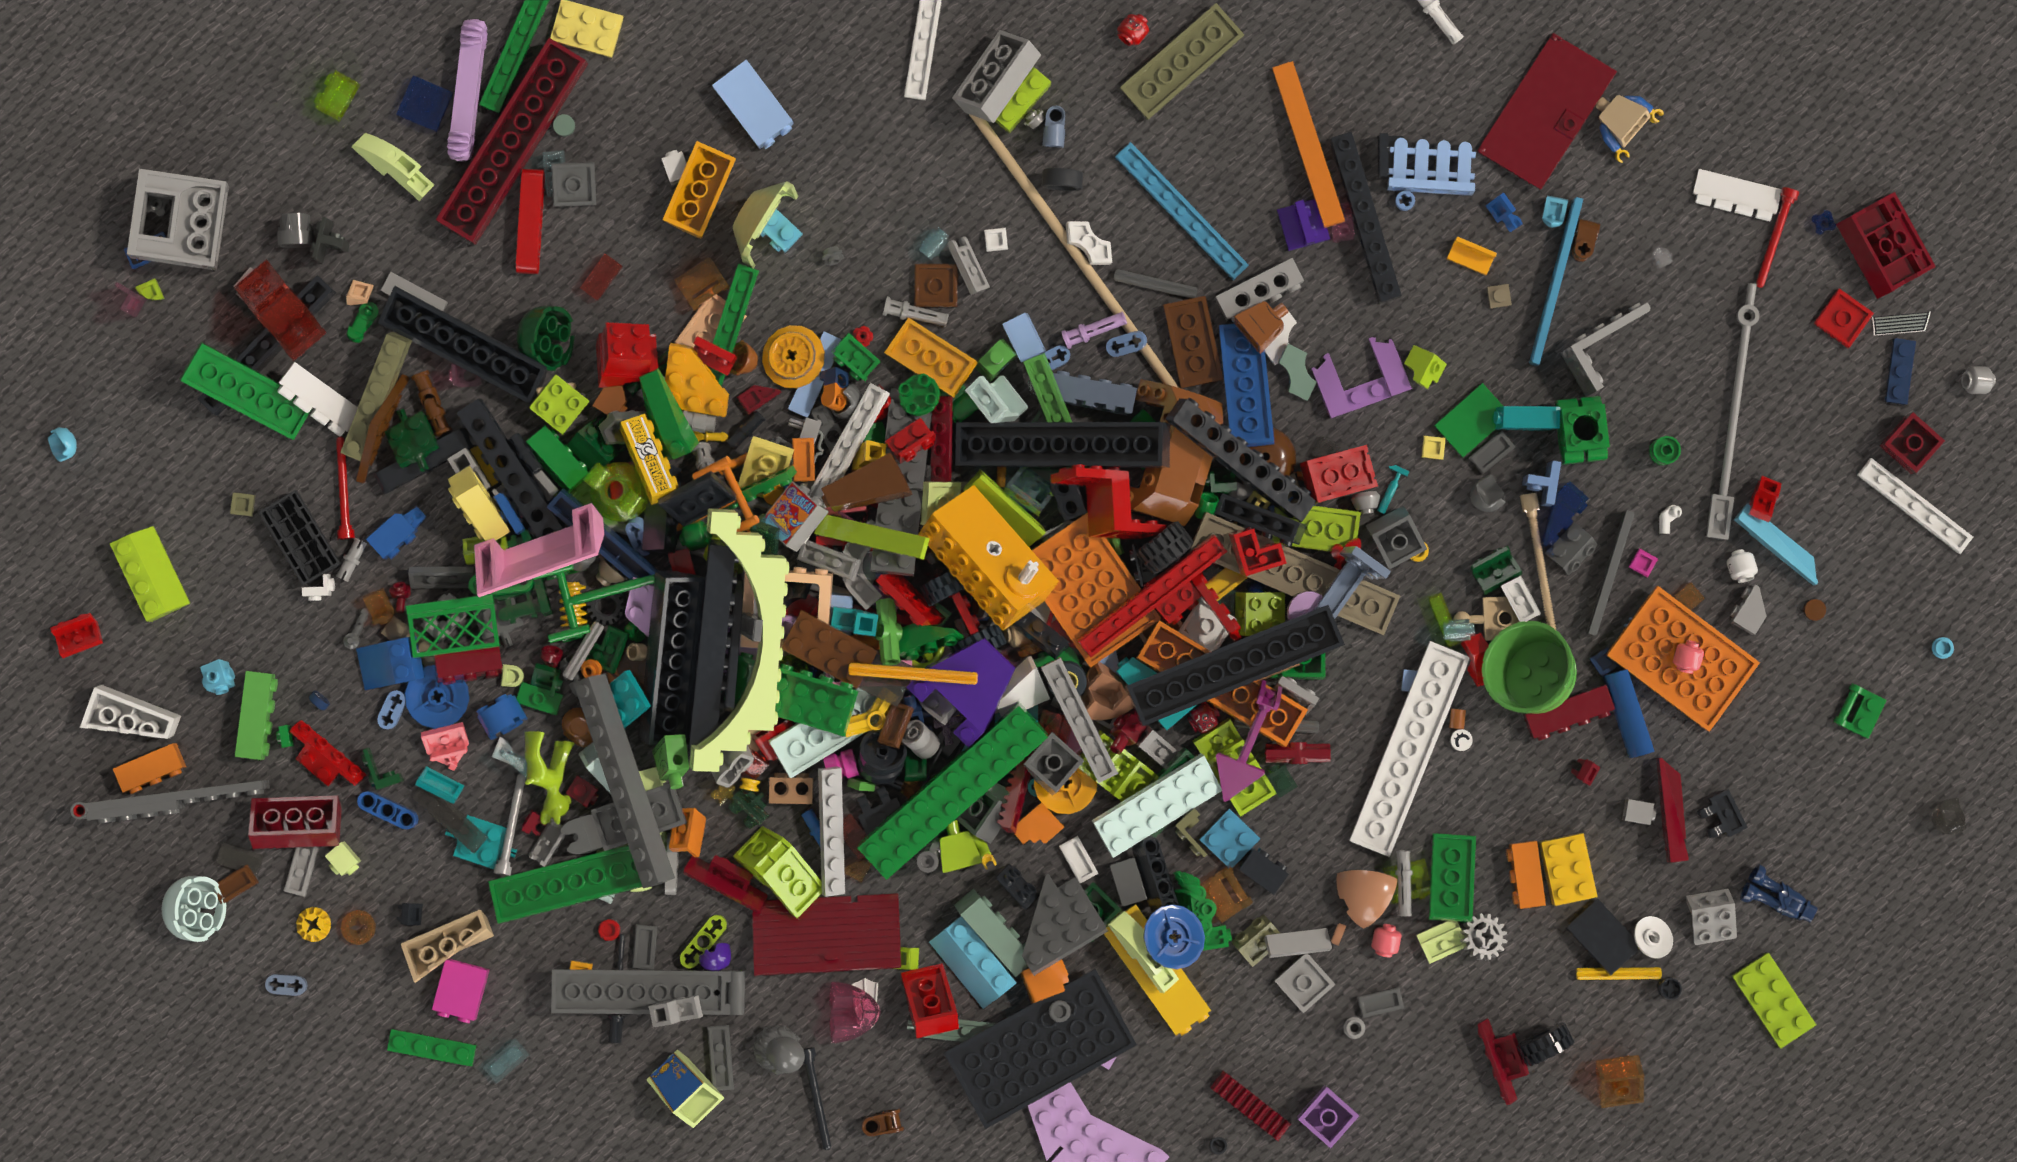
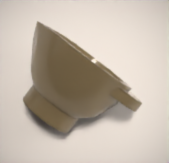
(608, 572)

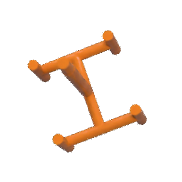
(725, 467)

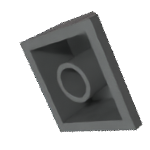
(1396, 537)

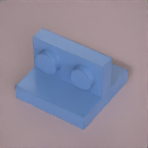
(1547, 484)

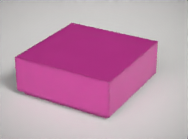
(1643, 562)

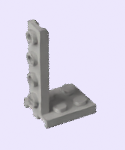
(1580, 362)

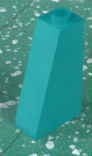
(1132, 671)

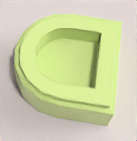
(511, 676)

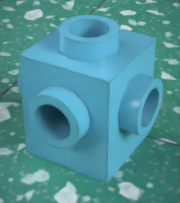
(218, 677)

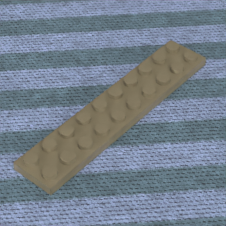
(1367, 606)

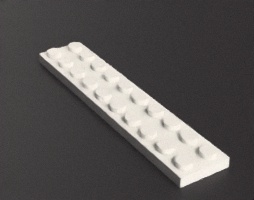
(1409, 748)

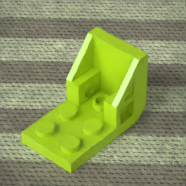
(781, 869)

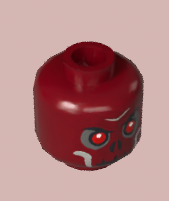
(1203, 717)

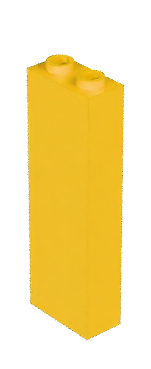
(1180, 1003)

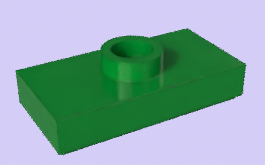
(539, 698)

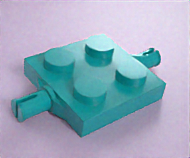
(490, 850)

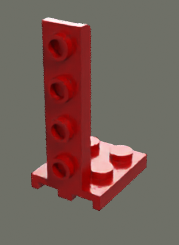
(1219, 610)

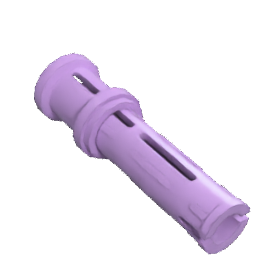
(1082, 330)

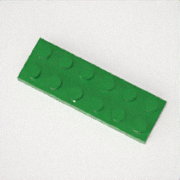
(243, 390)

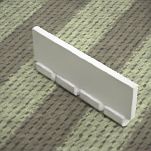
(1742, 193)
(314, 393)

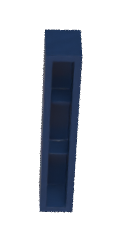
(612, 547)

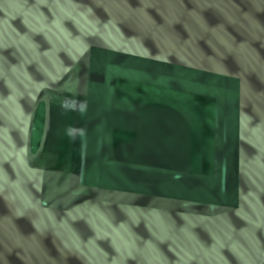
(1281, 780)

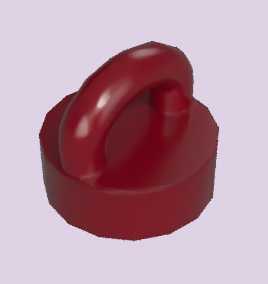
(551, 655)

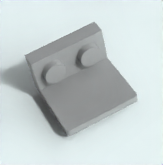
(1712, 916)

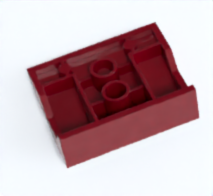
(1885, 245)

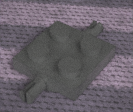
(503, 627)

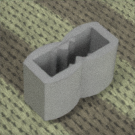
(733, 764)

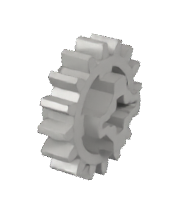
(1477, 943)

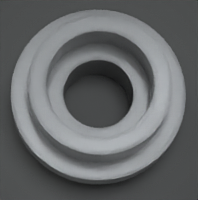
(1361, 1027)

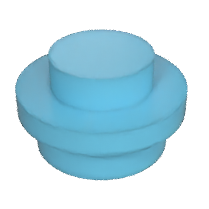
(1942, 648)

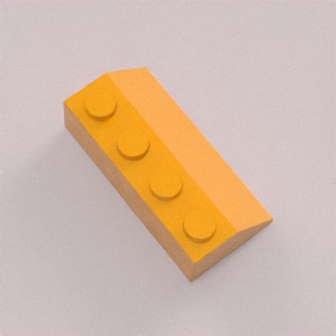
(699, 189)

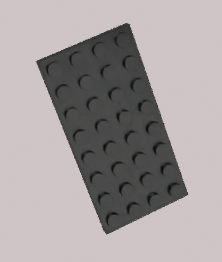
(1034, 1054)

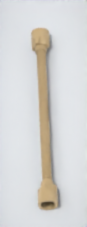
(1530, 506)

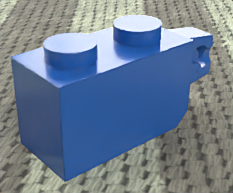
(396, 532)

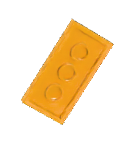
(931, 355)

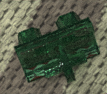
(751, 805)

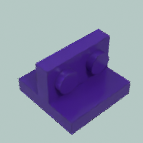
(1302, 225)

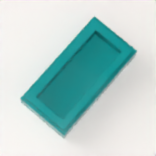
(439, 785)

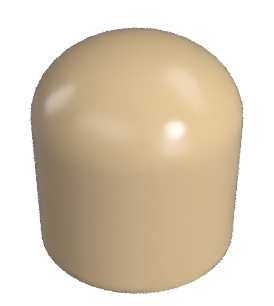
(637, 652)

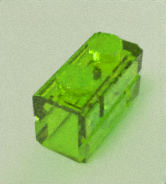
(336, 95)

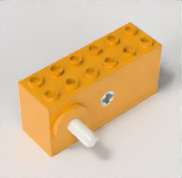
(988, 557)

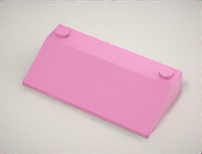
(504, 568)

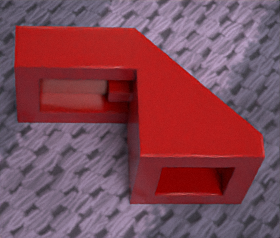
(1475, 650)

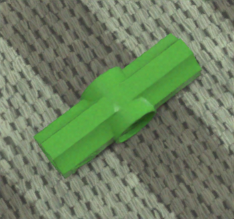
(888, 632)

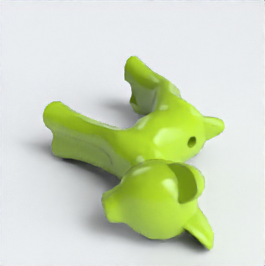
(548, 778)

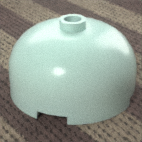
(183, 905)

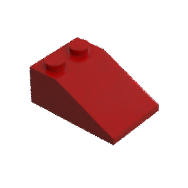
(930, 1000)

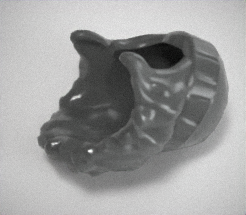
(778, 1050)

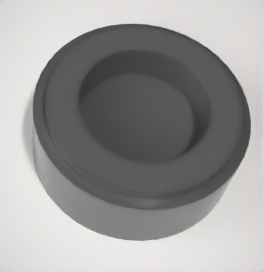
(1059, 1011)

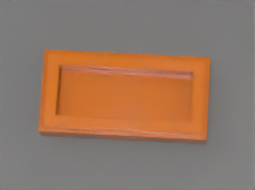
(803, 459)

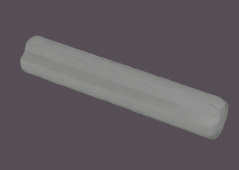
(583, 650)

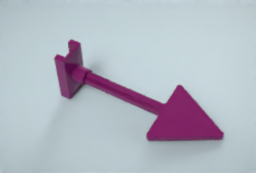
(1236, 773)

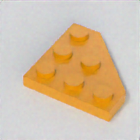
(694, 383)

